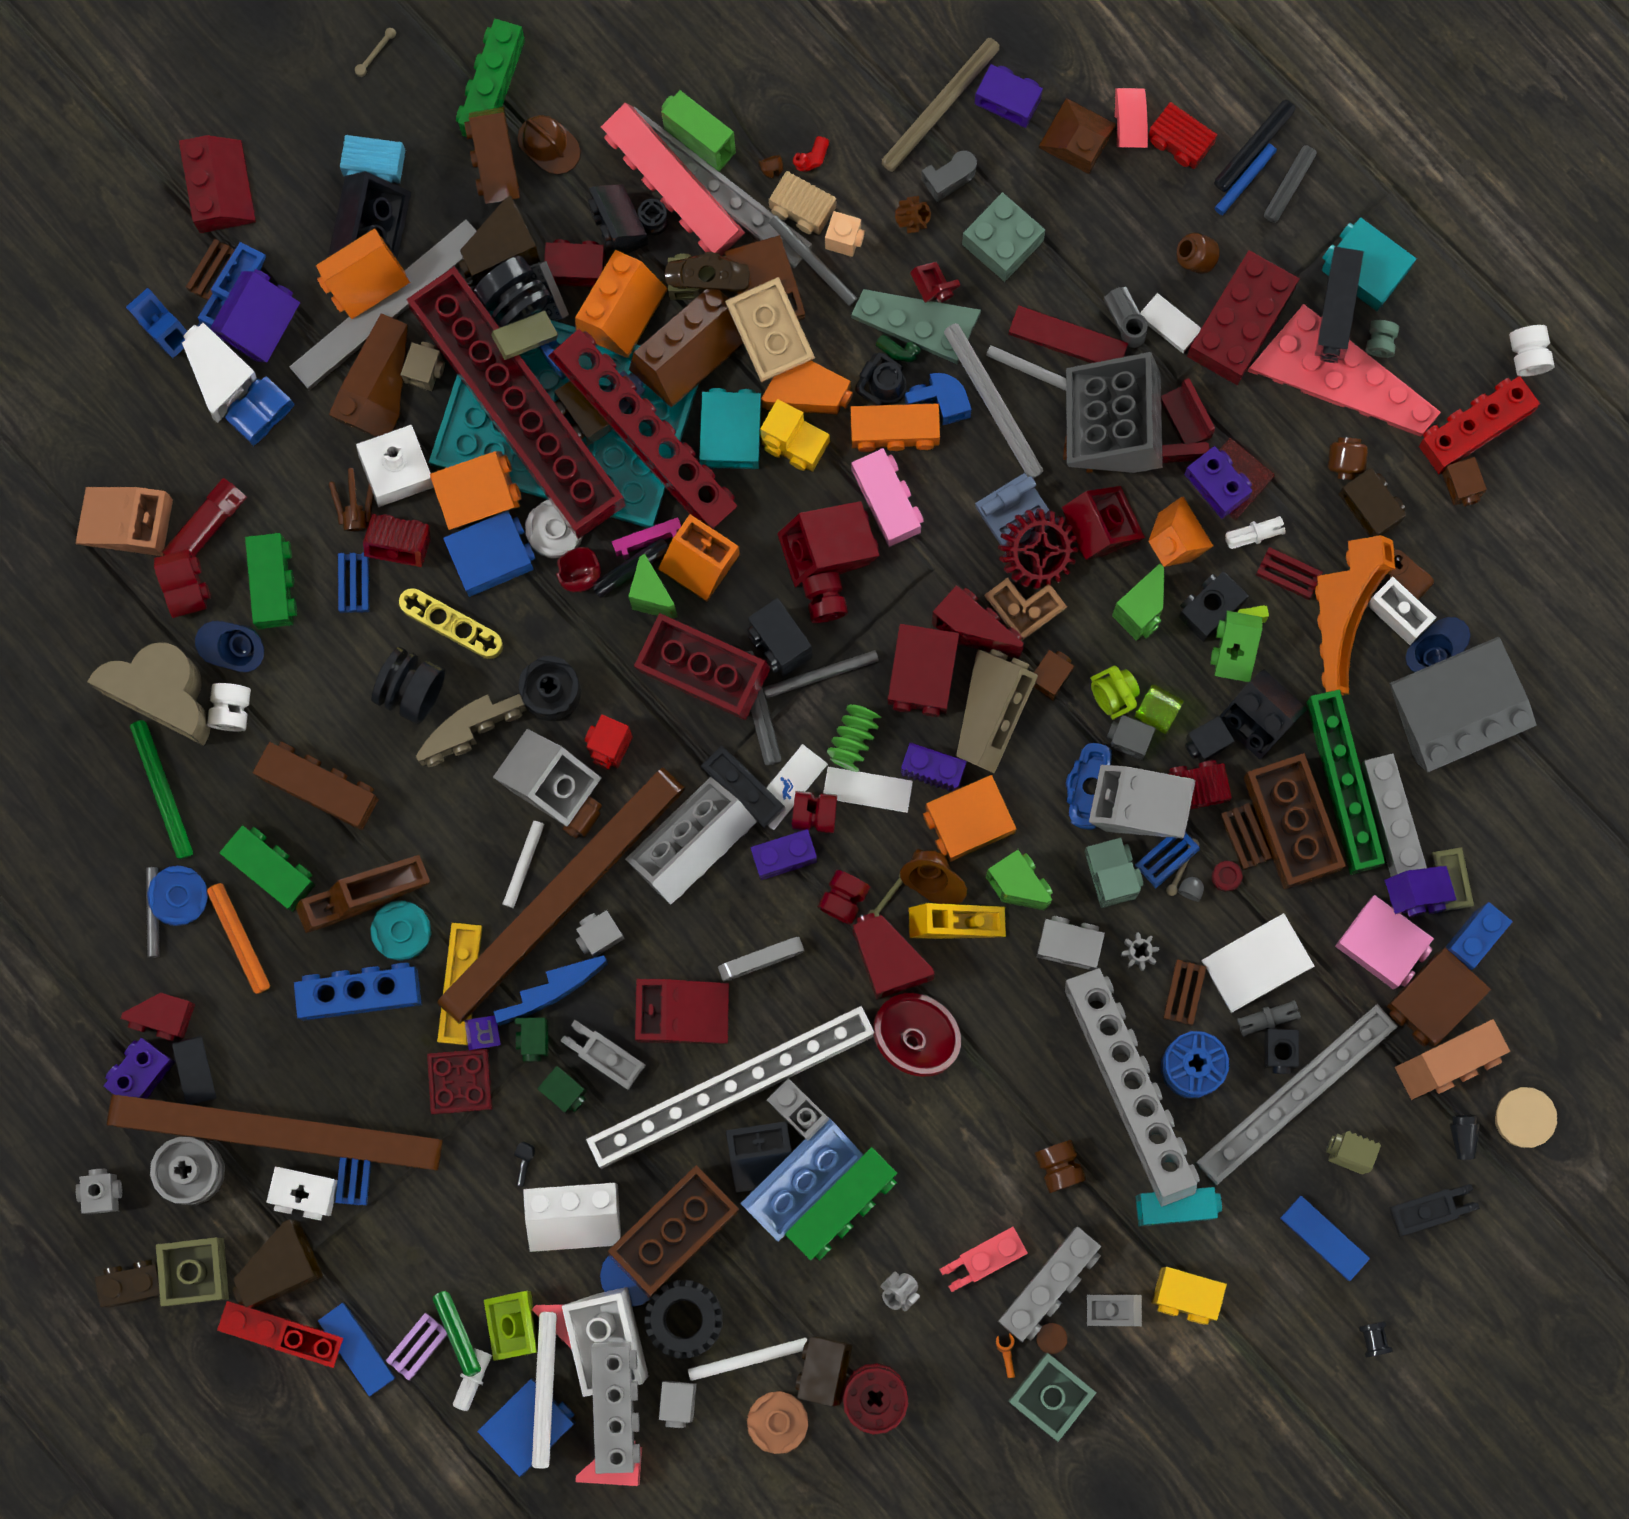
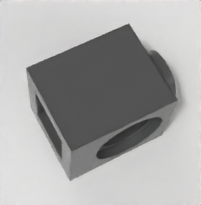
(1130, 737)

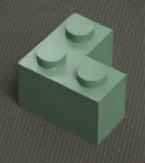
(1112, 874)

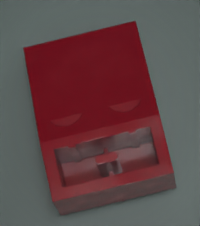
(976, 626)
(681, 1011)

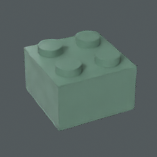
(1003, 237)
(1052, 1397)

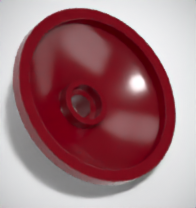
(925, 1025)

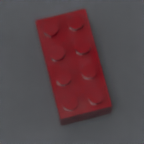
(1243, 317)
(702, 666)

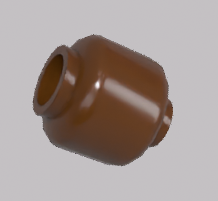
(1198, 253)
(1347, 458)

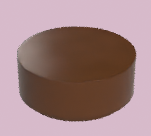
(1051, 1338)

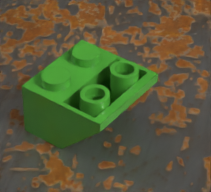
(1017, 883)

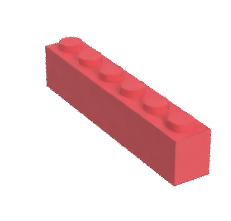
(672, 179)

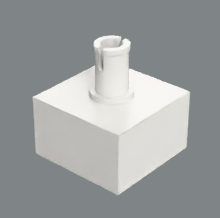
(394, 465)

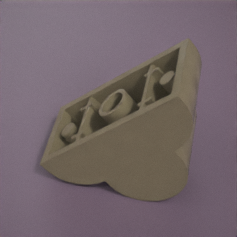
(160, 686)

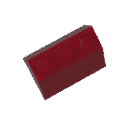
(217, 182)

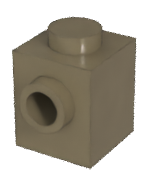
(423, 366)

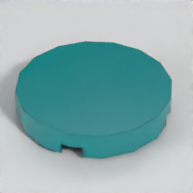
(400, 930)

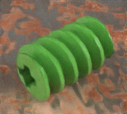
(852, 737)

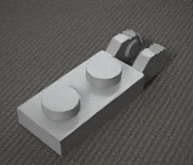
(606, 1056)

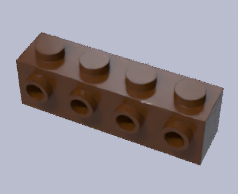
(316, 785)

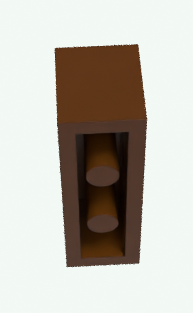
(492, 155)

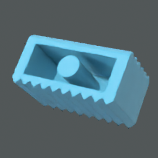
(374, 156)

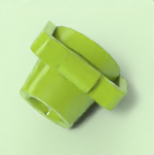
(1115, 691)

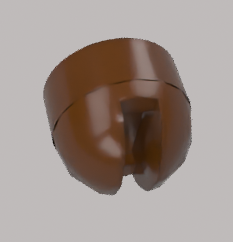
(771, 164)

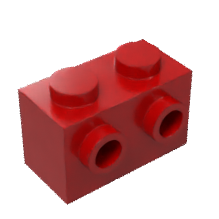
(608, 742)

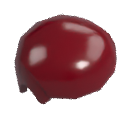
(578, 569)

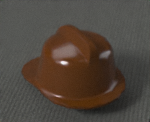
(549, 144)
(932, 878)

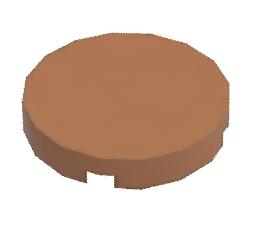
(777, 1422)

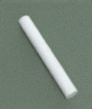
(523, 864)

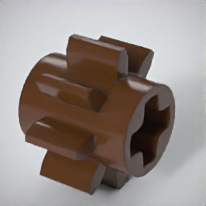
(913, 214)

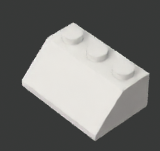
(572, 1217)
(602, 1320)

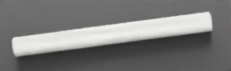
(747, 1359)

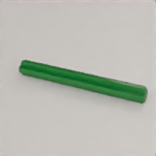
(161, 789)

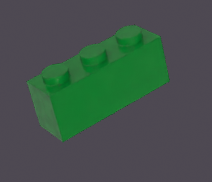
(270, 580)
(268, 867)

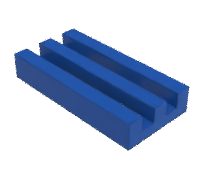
(353, 558)
(1148, 874)
(353, 1181)

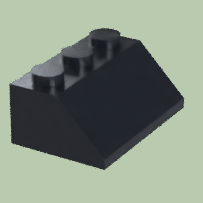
(370, 204)

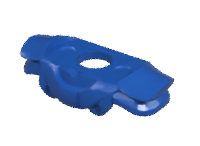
(1087, 767)

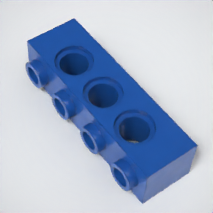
(404, 995)

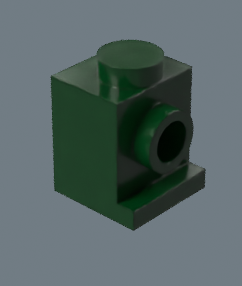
(532, 1038)

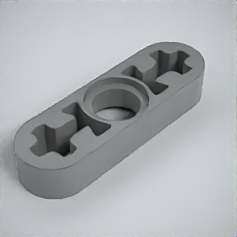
(761, 959)

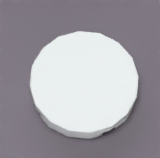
(549, 532)

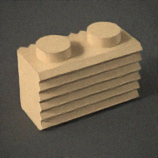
(802, 203)

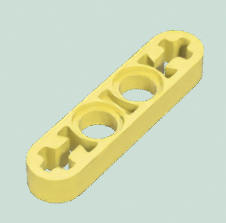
(449, 626)

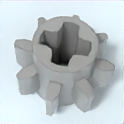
(1148, 952)
(900, 1291)

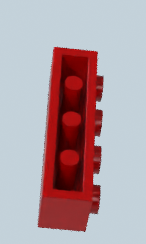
(1478, 424)

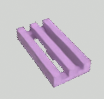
(400, 1367)

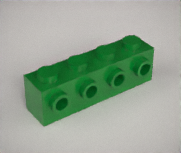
(493, 70)
(841, 1203)

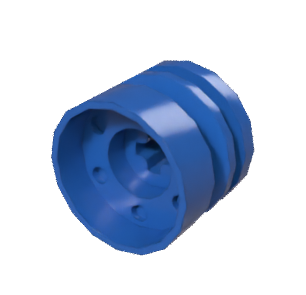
(1184, 1079)

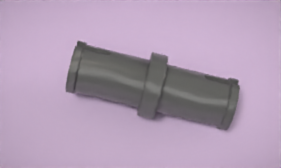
(1268, 1018)

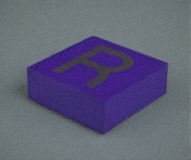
(482, 1032)

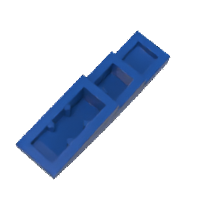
(242, 259)
(561, 983)

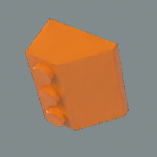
(620, 304)

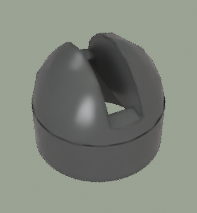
(1192, 889)

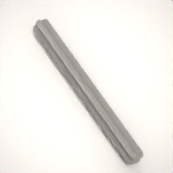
(993, 401)

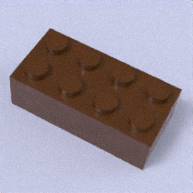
(1294, 821)
(672, 1231)

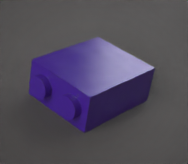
(255, 315)

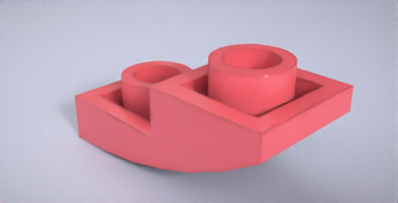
(1131, 117)

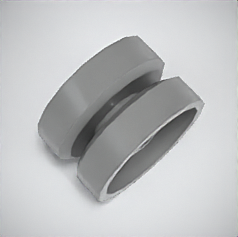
(169, 1171)

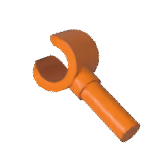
(1007, 1355)

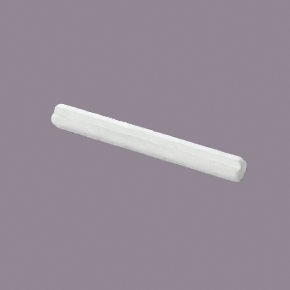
(544, 1390)

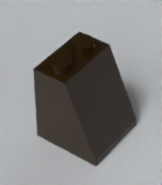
(495, 242)
(278, 1267)

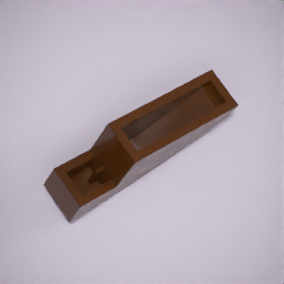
(362, 893)

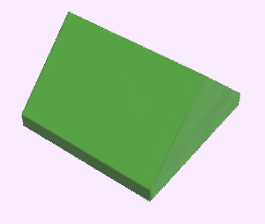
(648, 592)

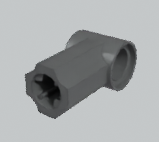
(1126, 315)

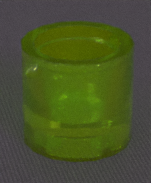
(1159, 708)

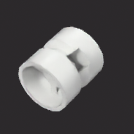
(1531, 346)
(226, 697)

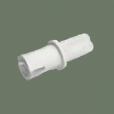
(1255, 532)
(470, 1384)

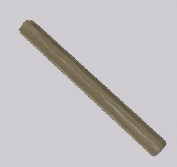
(940, 104)

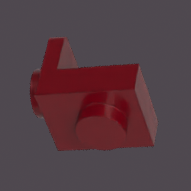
(932, 283)

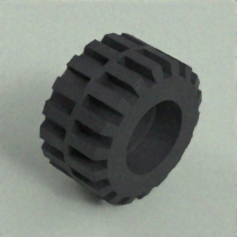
(656, 1319)

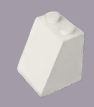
(218, 370)

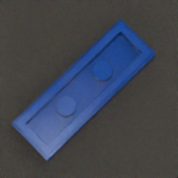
(1324, 1238)
(357, 1350)

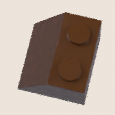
(1437, 998)

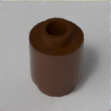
(584, 819)

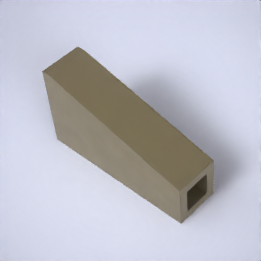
(993, 707)

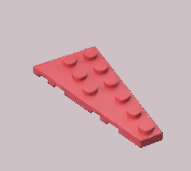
(1351, 383)

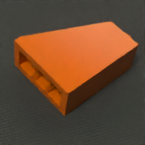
(809, 389)
(1178, 535)

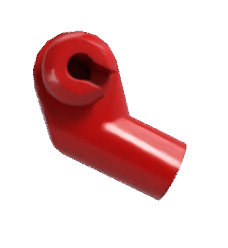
(813, 159)

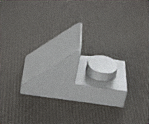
(1114, 1310)

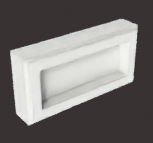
(1170, 323)

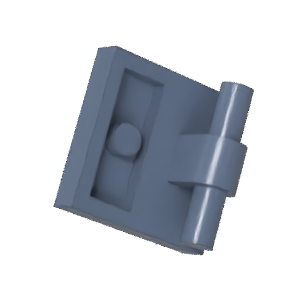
(1007, 502)

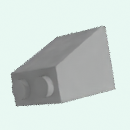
(547, 777)

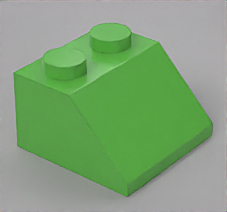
(1142, 606)

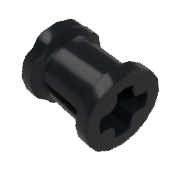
(1375, 1339)

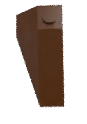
(374, 384)

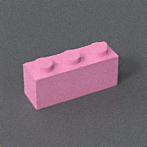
(887, 497)

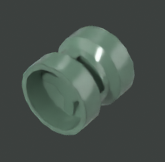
(1382, 338)

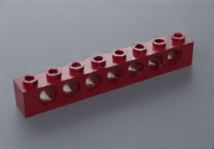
(627, 427)

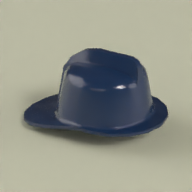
(1438, 642)
(230, 646)

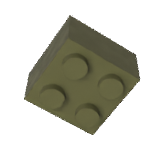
(192, 1272)

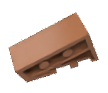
(1453, 1060)

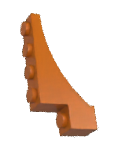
(1342, 603)

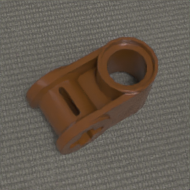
(1410, 575)

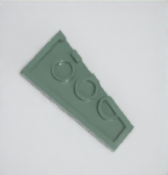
(915, 320)

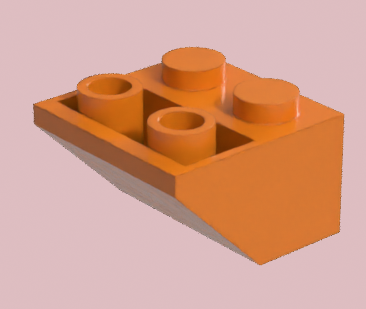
(699, 557)

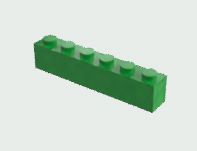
(1345, 782)

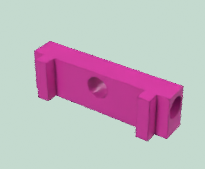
(645, 537)

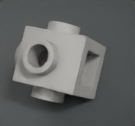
(109, 1193)

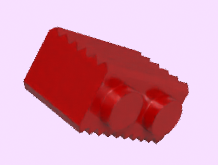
(1181, 136)

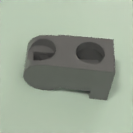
(950, 176)

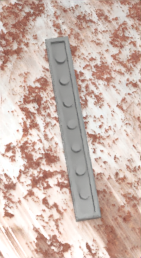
(739, 205)
(353, 333)
(1296, 1094)

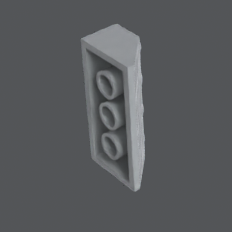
(691, 840)

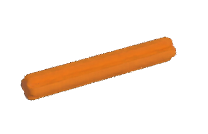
(238, 938)

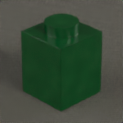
(563, 1091)

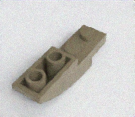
(456, 732)

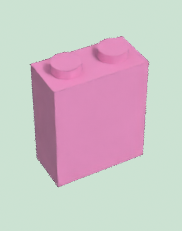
(1385, 943)

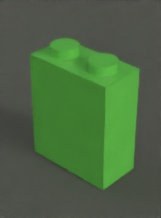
(698, 130)

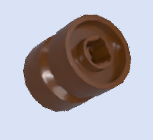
(1060, 1166)

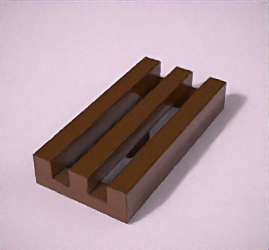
(203, 266)
(1236, 812)
(1196, 994)

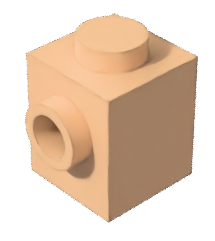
(844, 234)

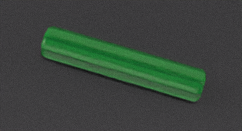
(456, 1334)

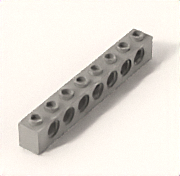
(1166, 1185)

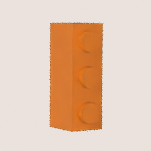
(895, 427)

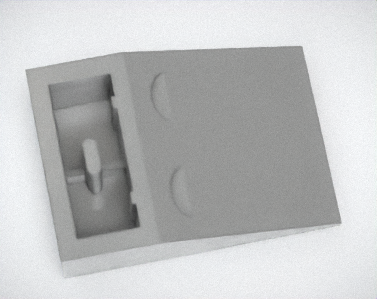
(1141, 802)

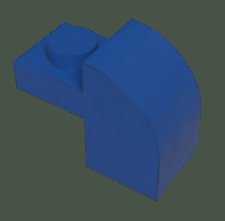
(158, 322)
(943, 391)

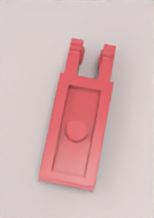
(987, 1257)

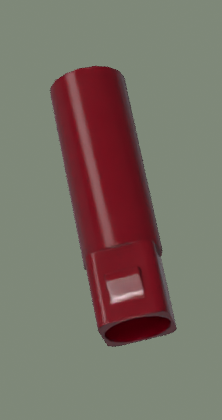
(209, 517)

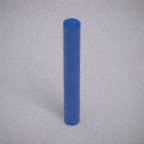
(1245, 179)

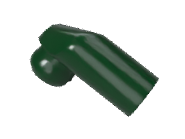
(897, 352)

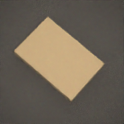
(769, 329)

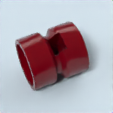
(825, 602)
(825, 811)
(843, 897)

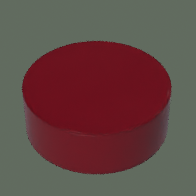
(1226, 876)

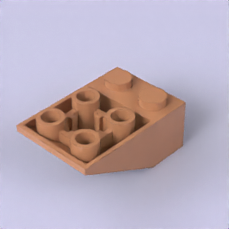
(125, 519)

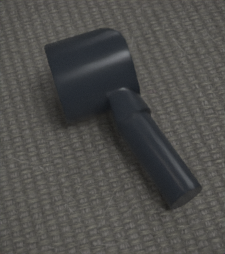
(526, 1153)

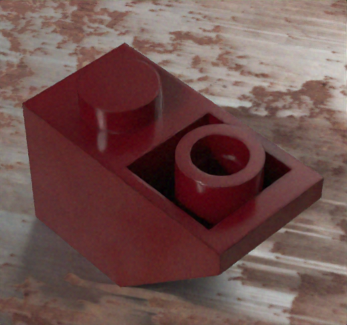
(162, 1013)

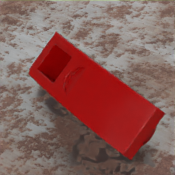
(280, 1334)

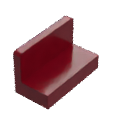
(1188, 414)

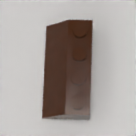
(687, 347)

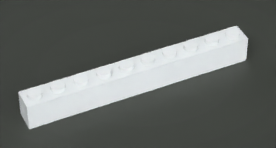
(730, 1087)

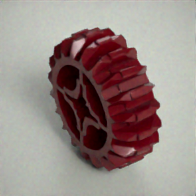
(1038, 536)

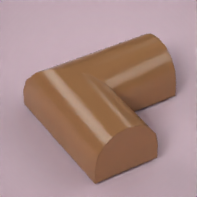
(1021, 614)

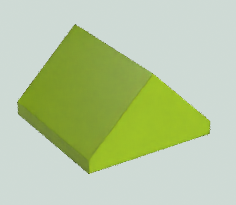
(512, 1325)

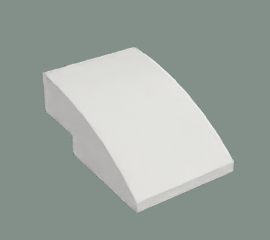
(1257, 963)

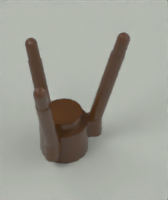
(354, 517)

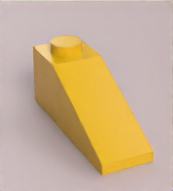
(956, 921)

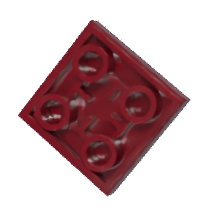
(459, 1081)

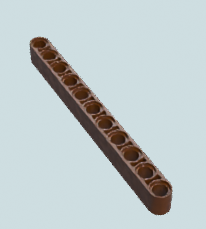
(560, 895)
(274, 1132)

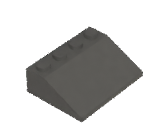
(1115, 415)
(1462, 705)

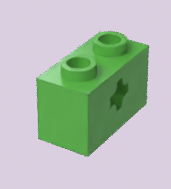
(1239, 661)

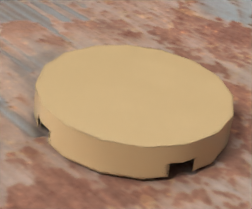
(1526, 1117)

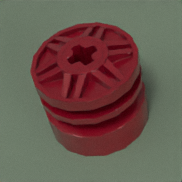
(875, 1417)

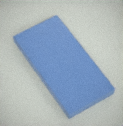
(802, 1179)

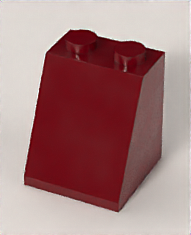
(828, 541)
(922, 670)
(888, 957)

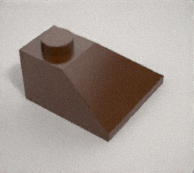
(1077, 136)

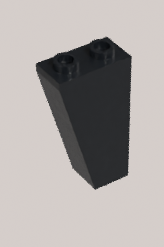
(1339, 304)

